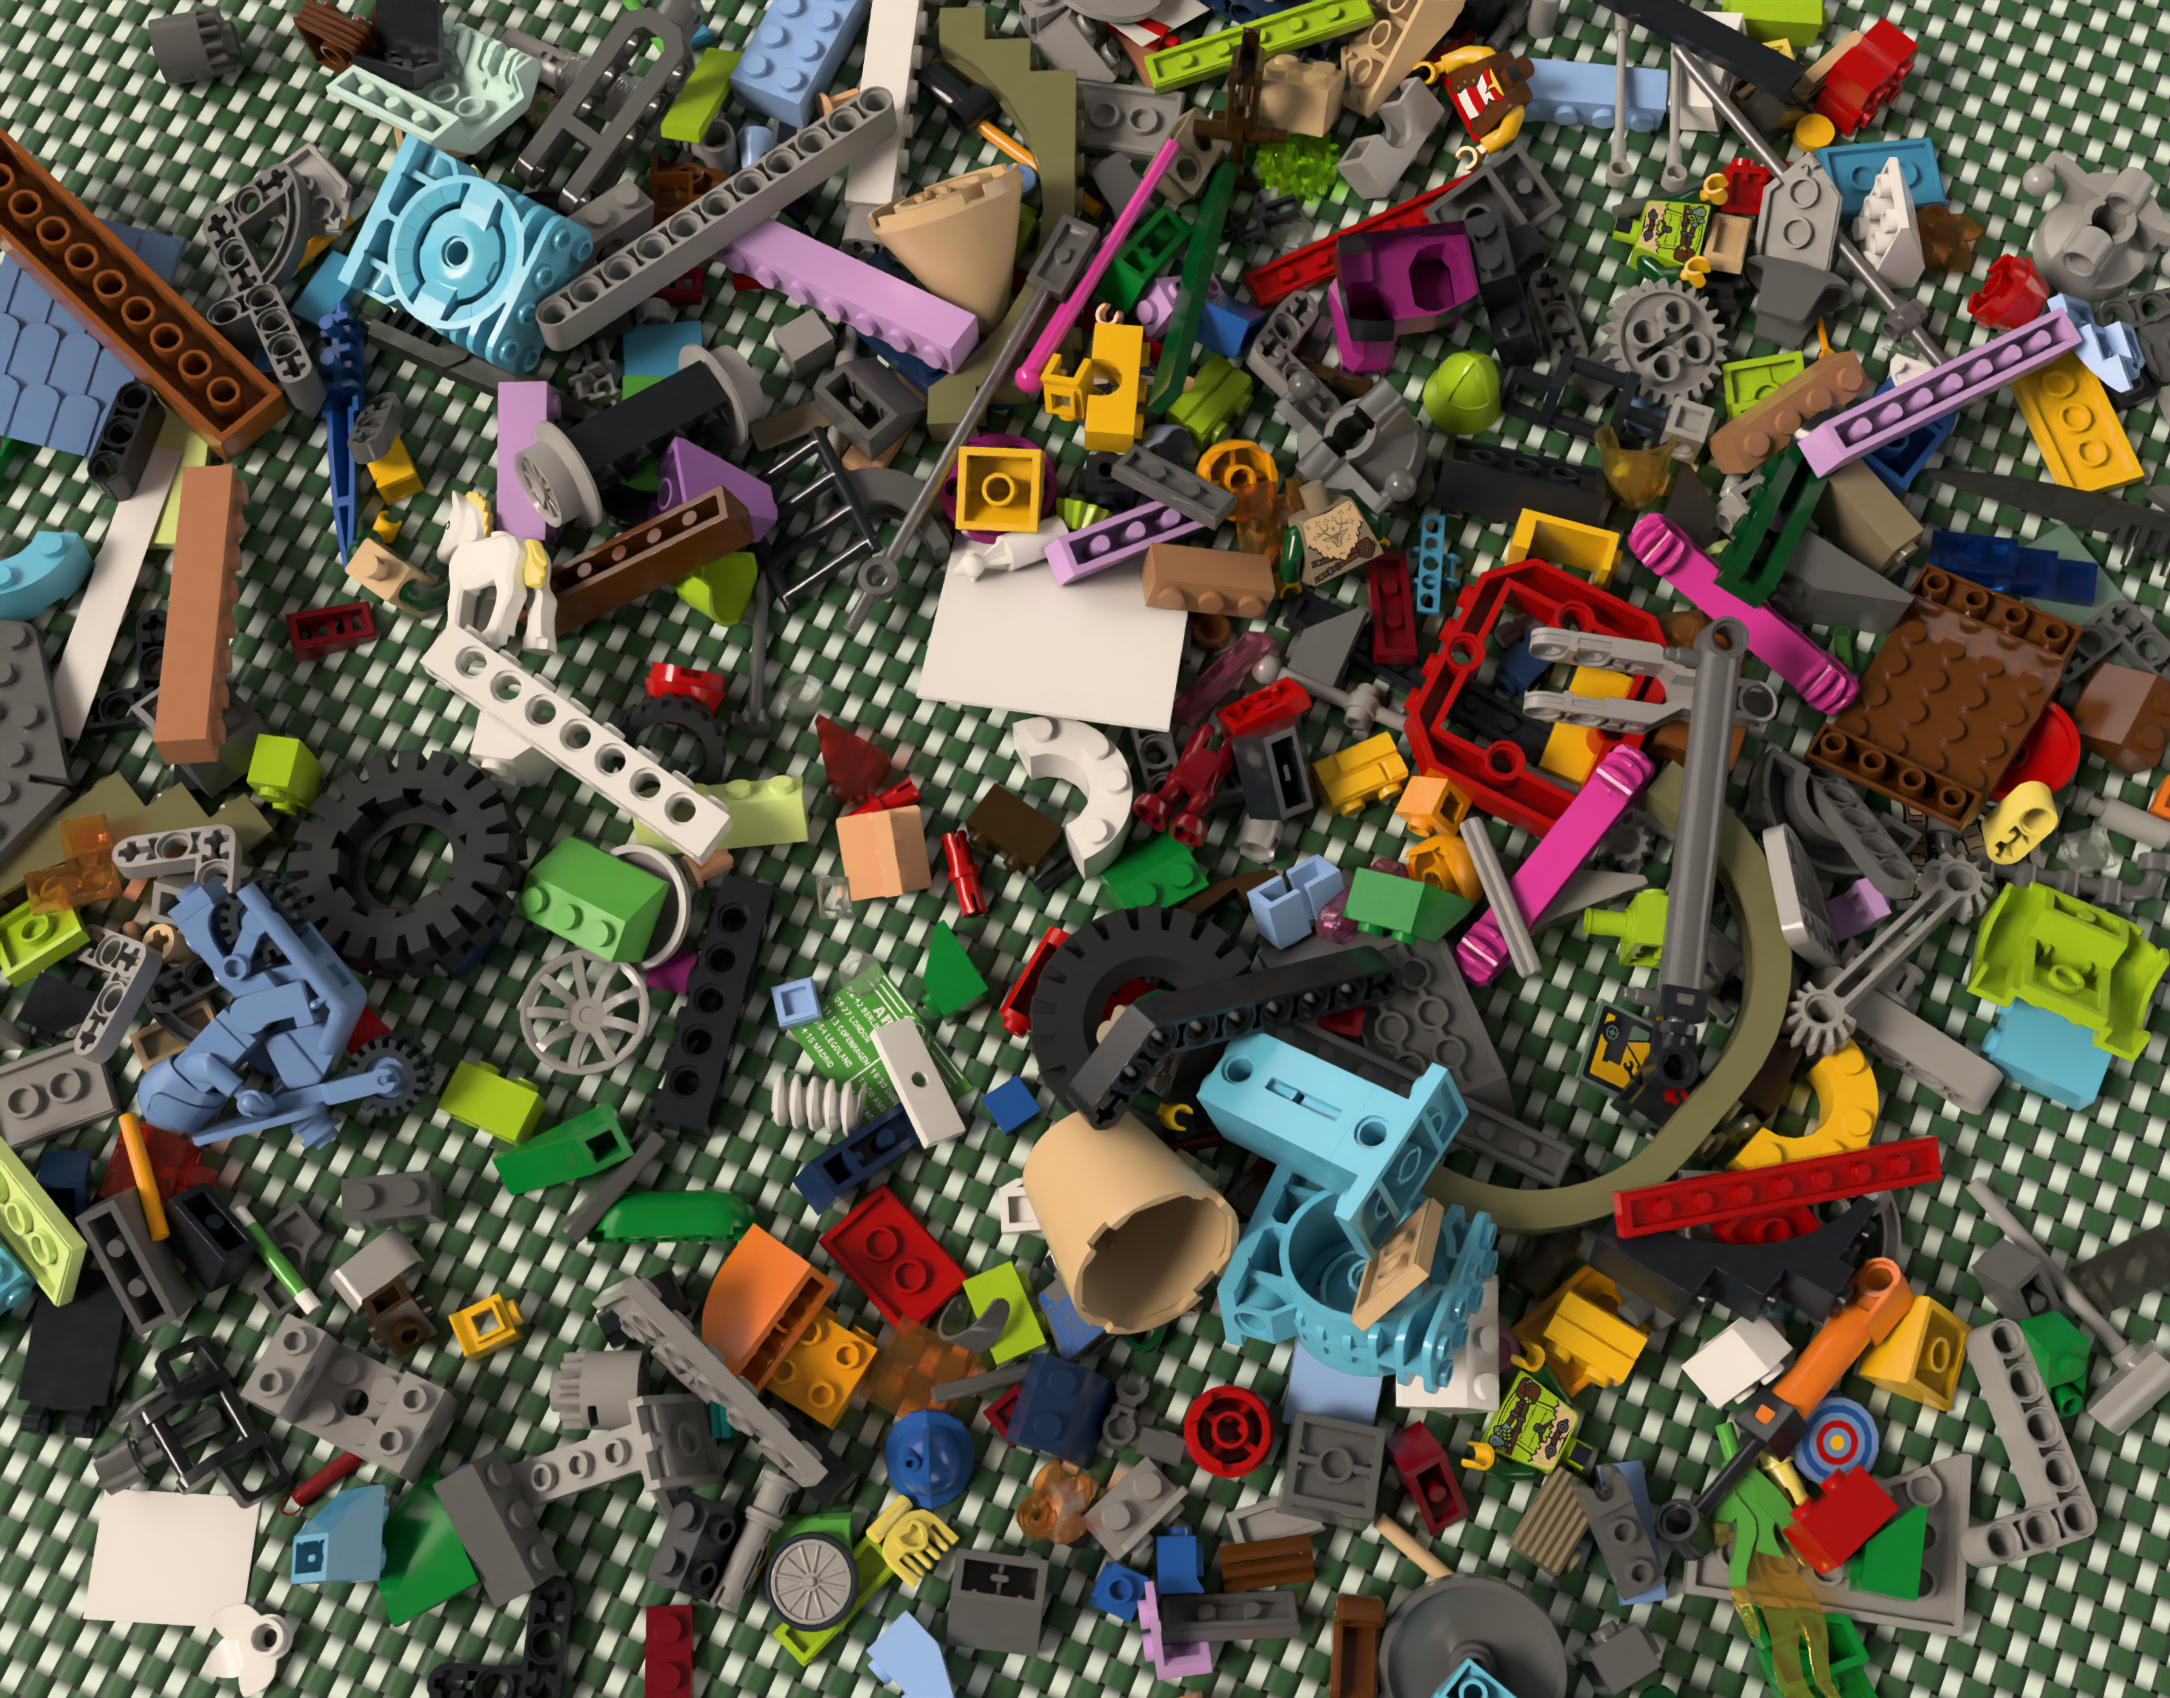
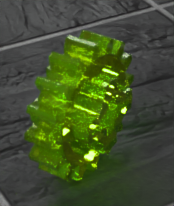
(1300, 165)

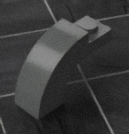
(891, 495)

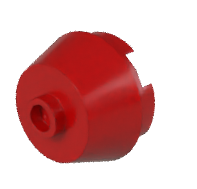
(2011, 294)
(701, 685)
(1229, 1431)

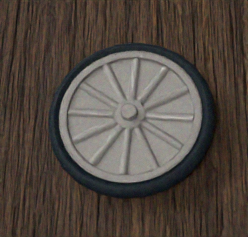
(812, 1581)

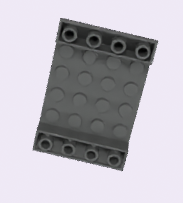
(1425, 1020)

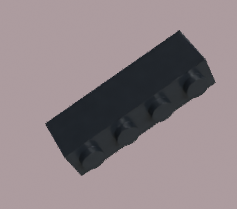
(1504, 480)

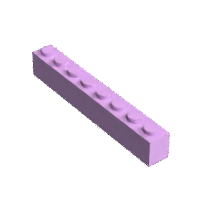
(854, 293)
(1938, 392)

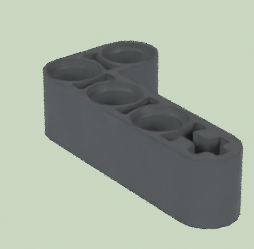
(263, 317)

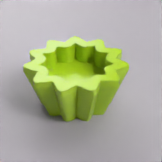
(1079, 514)

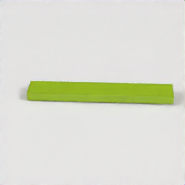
(1279, 35)

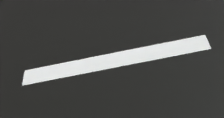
(110, 592)

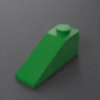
(1143, 259)

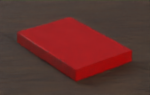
(894, 1259)

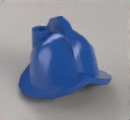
(929, 1457)

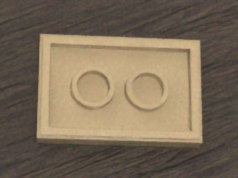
(1399, 1265)

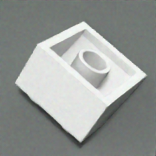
(508, 758)

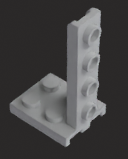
(664, 1442)

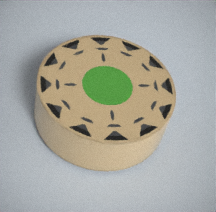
(540, 108)

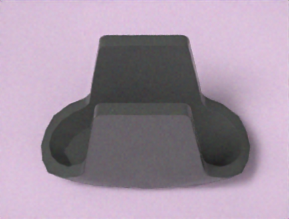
(1792, 298)

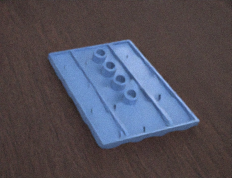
(52, 370)

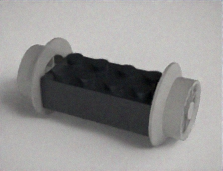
(574, 468)

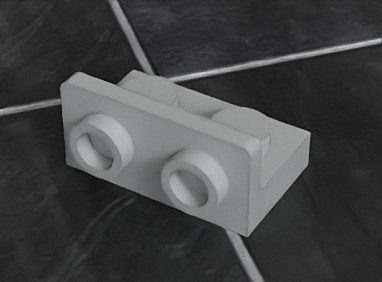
(1133, 1509)

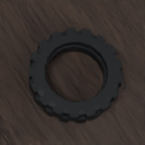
(682, 711)

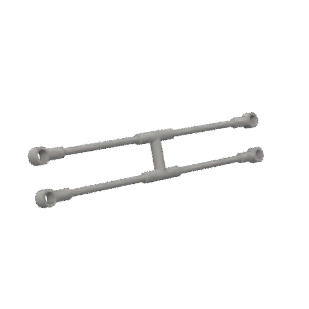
(1619, 144)

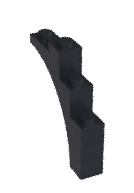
(1745, 1278)

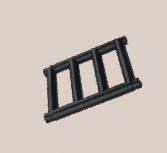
(851, 509)

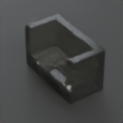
(2126, 1270)

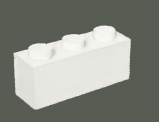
(1695, 108)

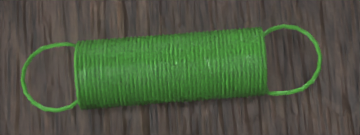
(1844, 651)

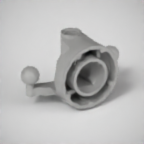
(2099, 229)

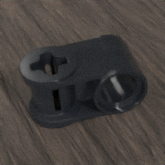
(628, 517)

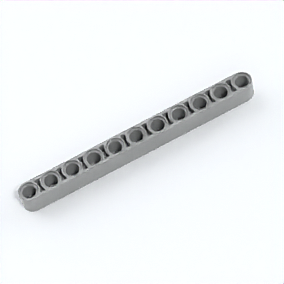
(716, 219)

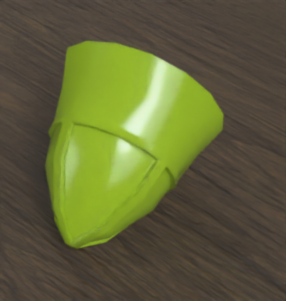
(1464, 393)
(721, 587)

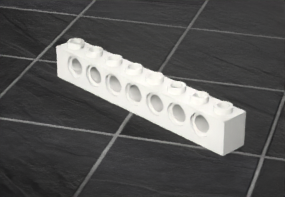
(460, 647)

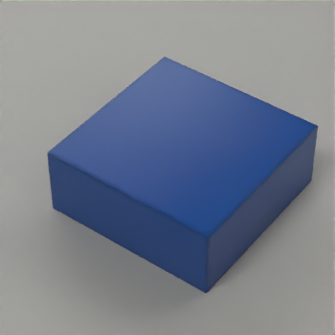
(1011, 1105)

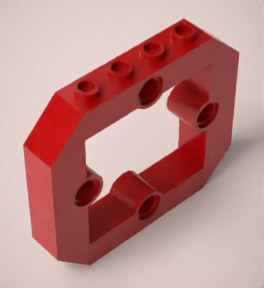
(1550, 598)

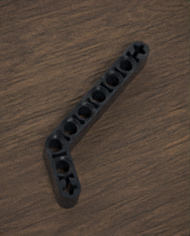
(1219, 1013)

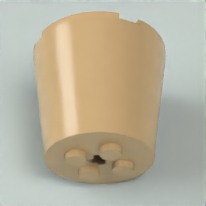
(1127, 1222)

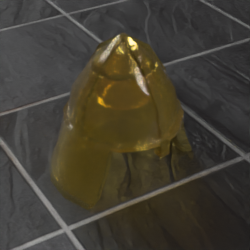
(1634, 474)

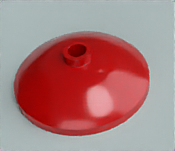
(2046, 755)

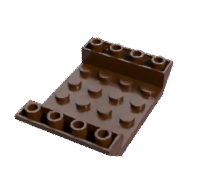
(1948, 698)

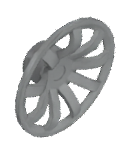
(586, 1014)

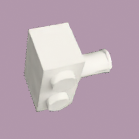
(1738, 1358)

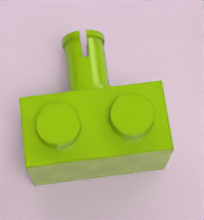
(1638, 927)

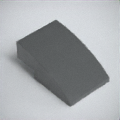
(1504, 183)

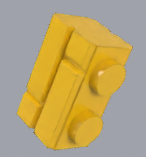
(1360, 775)
(1592, 1340)

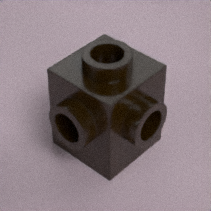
(399, 1317)

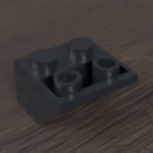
(1275, 769)

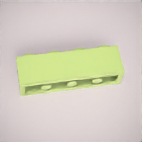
(759, 810)

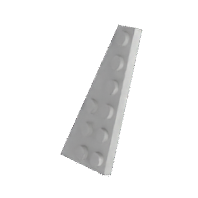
(704, 1373)

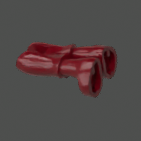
(1195, 775)

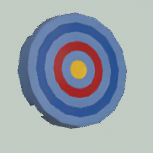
(1838, 1436)

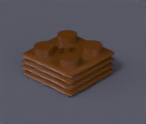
(333, 36)

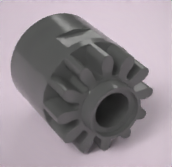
(194, 45)

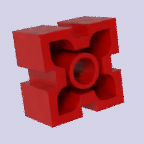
(1866, 78)

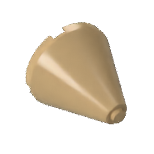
(960, 239)

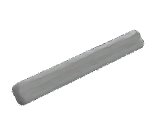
(1500, 897)

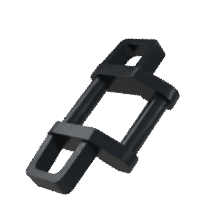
(1554, 386)
(219, 1463)

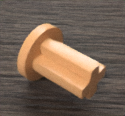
(827, 104)
(717, 863)

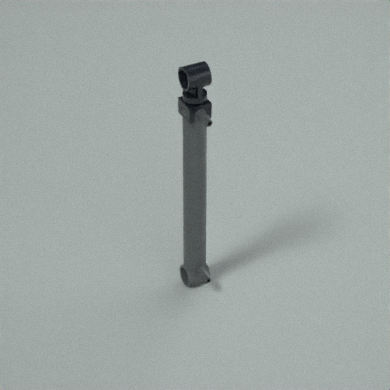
(1680, 996)

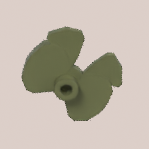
(1728, 1134)

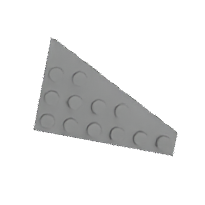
(1942, 1583)

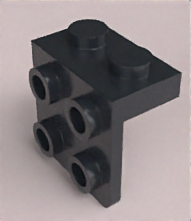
(407, 43)

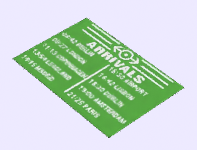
(846, 1052)

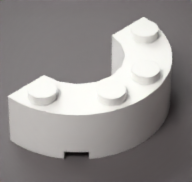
(1095, 765)

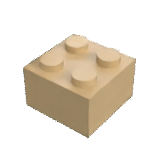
(1300, 95)

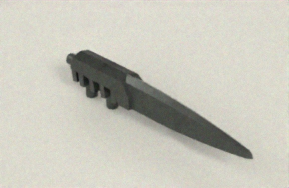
(412, 341)
(2122, 520)

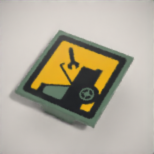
(1614, 1049)

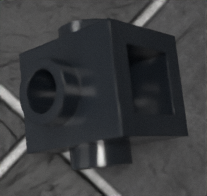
(1100, 486)

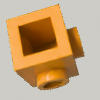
(1432, 806)

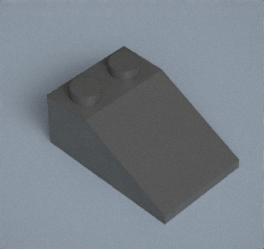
(1836, 590)
(234, 756)

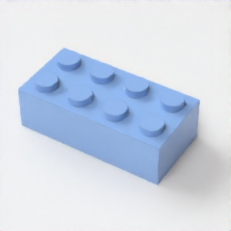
(795, 56)

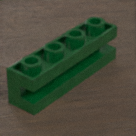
(1770, 528)

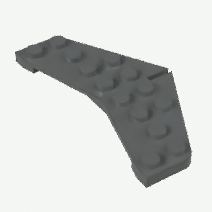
(29, 738)

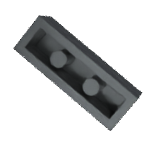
(134, 1264)
(496, 1528)

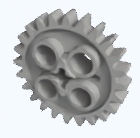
(1644, 311)

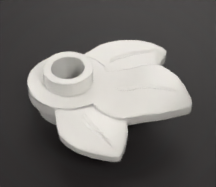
(244, 1649)

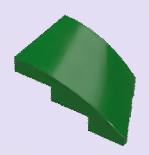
(422, 1554)
(1845, 1656)

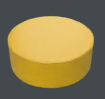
(1813, 133)

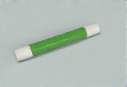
(279, 1264)

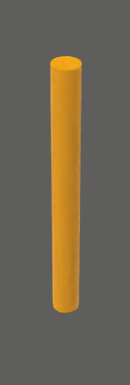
(1024, 156)

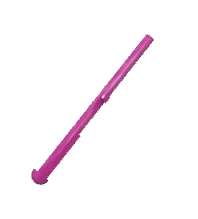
(1029, 374)

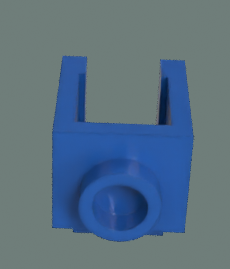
(1178, 1562)
(1118, 1591)

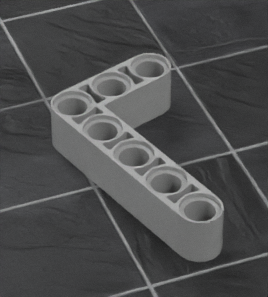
(2028, 1454)

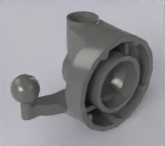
(1376, 470)

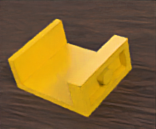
(1566, 544)

